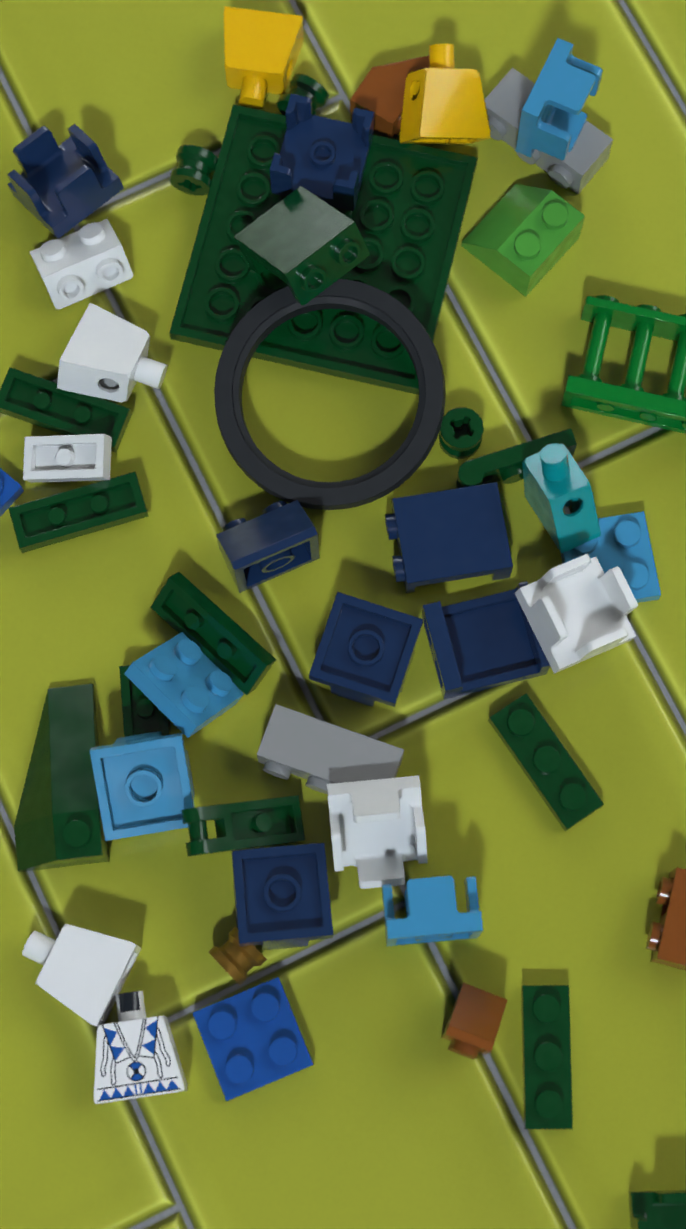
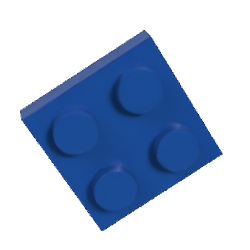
(252, 1039)

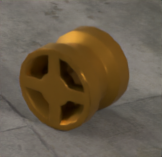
(237, 959)

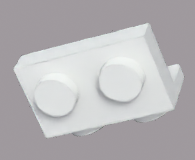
(82, 263)

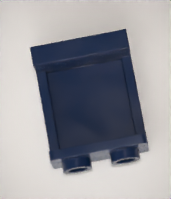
(449, 536)
(482, 643)

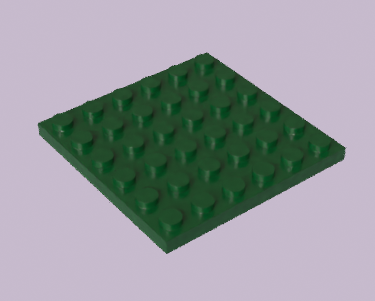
(406, 214)

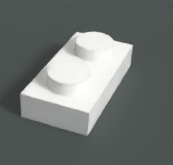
(67, 458)

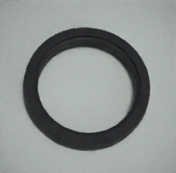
(346, 494)

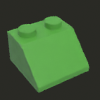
(525, 235)

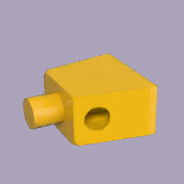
(260, 52)
(444, 102)

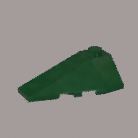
(59, 802)

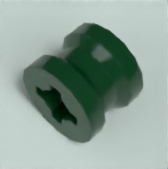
(306, 87)
(193, 170)
(458, 442)

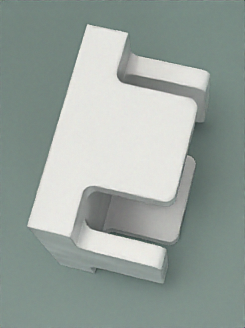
(578, 611)
(377, 828)

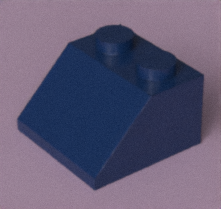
(268, 544)

